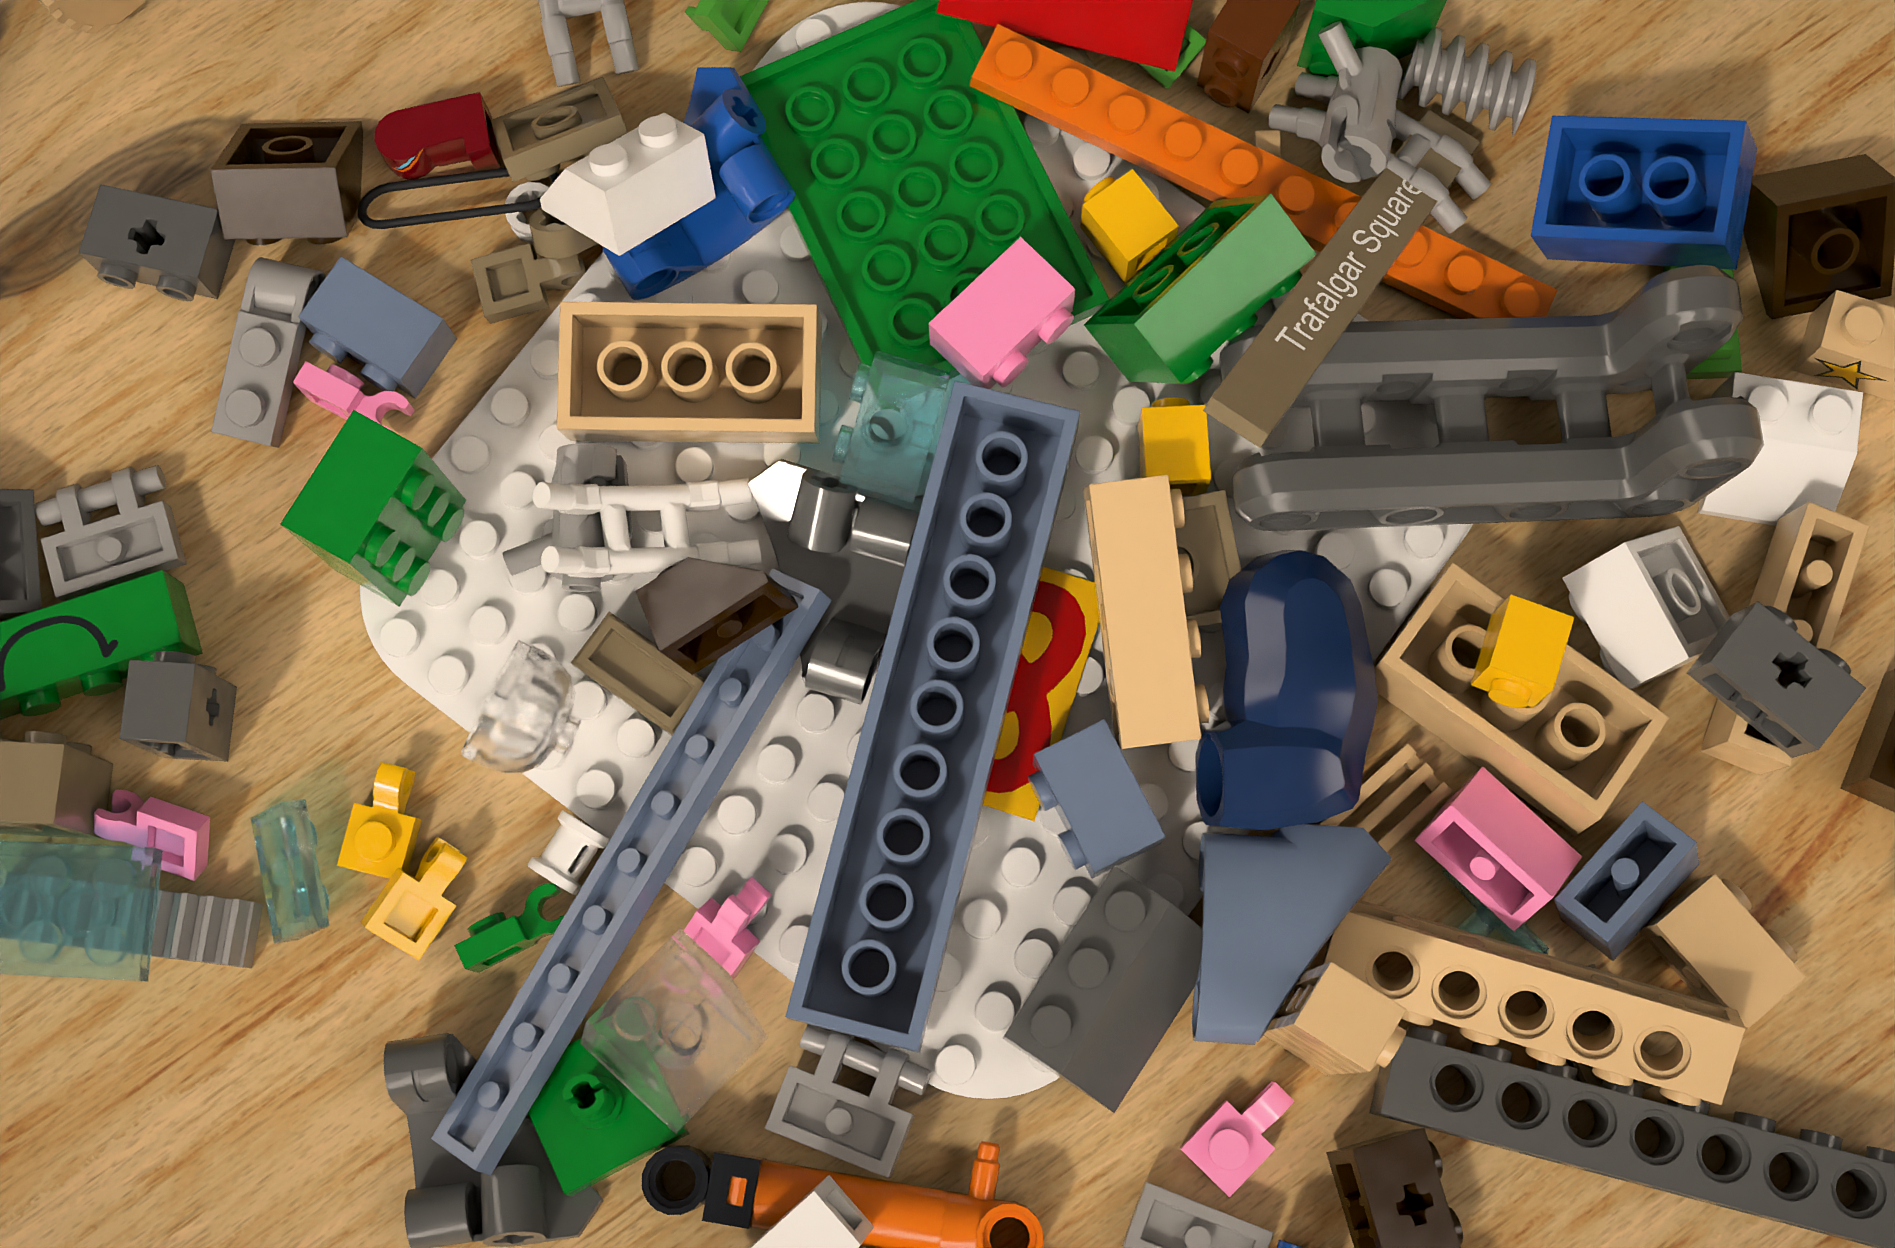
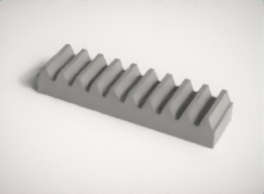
(206, 929)

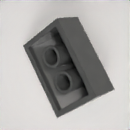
(1111, 990)

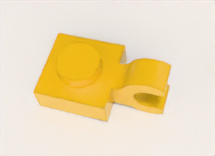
(381, 835)
(413, 908)

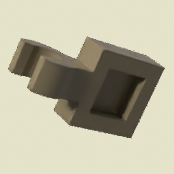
(516, 280)

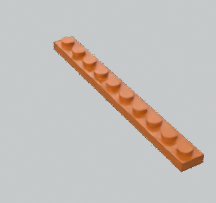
(1229, 168)

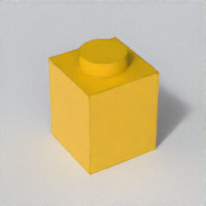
(1126, 223)
(1175, 444)
(1522, 652)

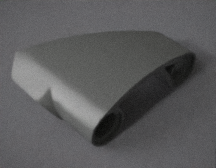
(850, 552)
(450, 1199)

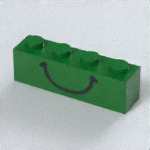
(89, 642)

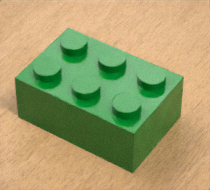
(1201, 290)
(376, 509)

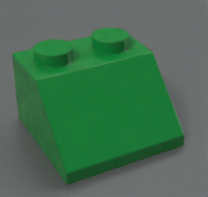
(1373, 23)

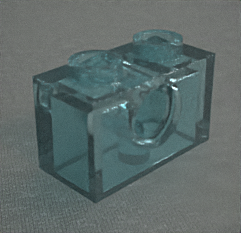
(895, 464)

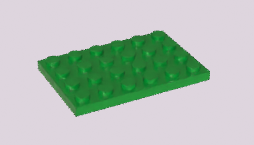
(908, 176)

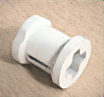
(568, 853)

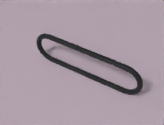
(442, 216)

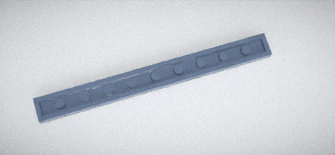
(623, 885)

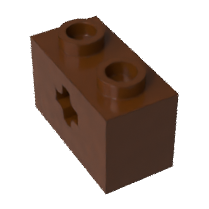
(1245, 50)

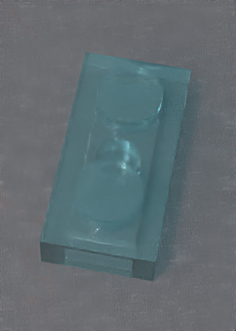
(290, 871)

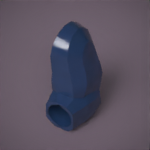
(1292, 696)

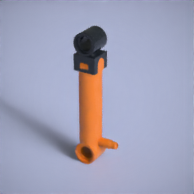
(759, 1192)

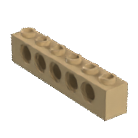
(1689, 1073)

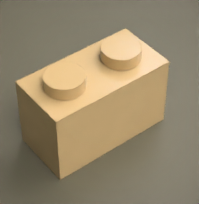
(1723, 949)

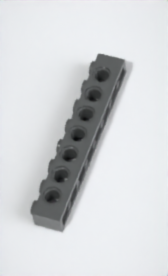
(1809, 1200)

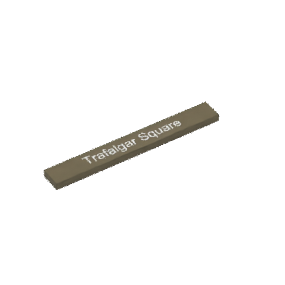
(1329, 295)

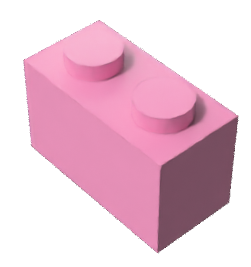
(1003, 317)
(1498, 849)

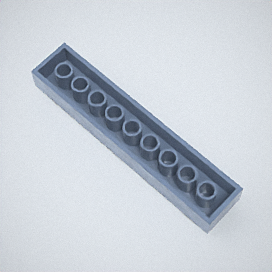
(934, 718)

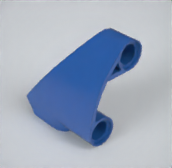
(745, 182)

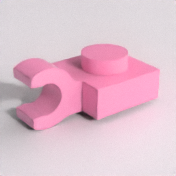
(341, 393)
(159, 825)
(723, 928)
(1231, 1142)

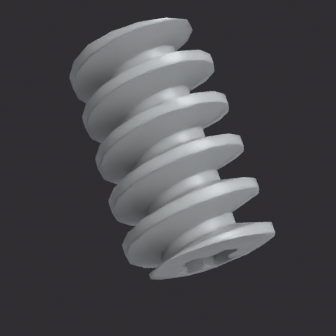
(1469, 79)

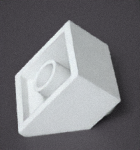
(634, 184)
(1805, 453)
(1647, 606)

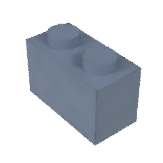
(376, 328)
(1096, 800)
(1627, 880)

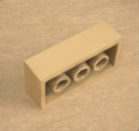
(689, 372)
(1558, 756)

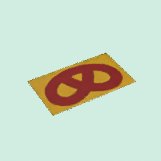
(1044, 686)

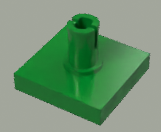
(593, 1122)

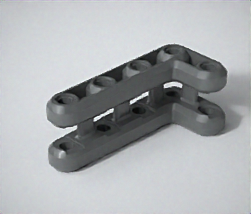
(1473, 480)

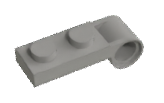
(265, 352)

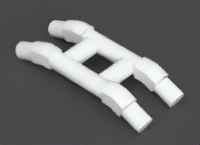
(670, 500)

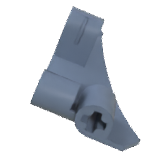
(1268, 918)

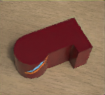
(438, 135)

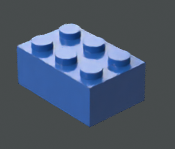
(1644, 191)

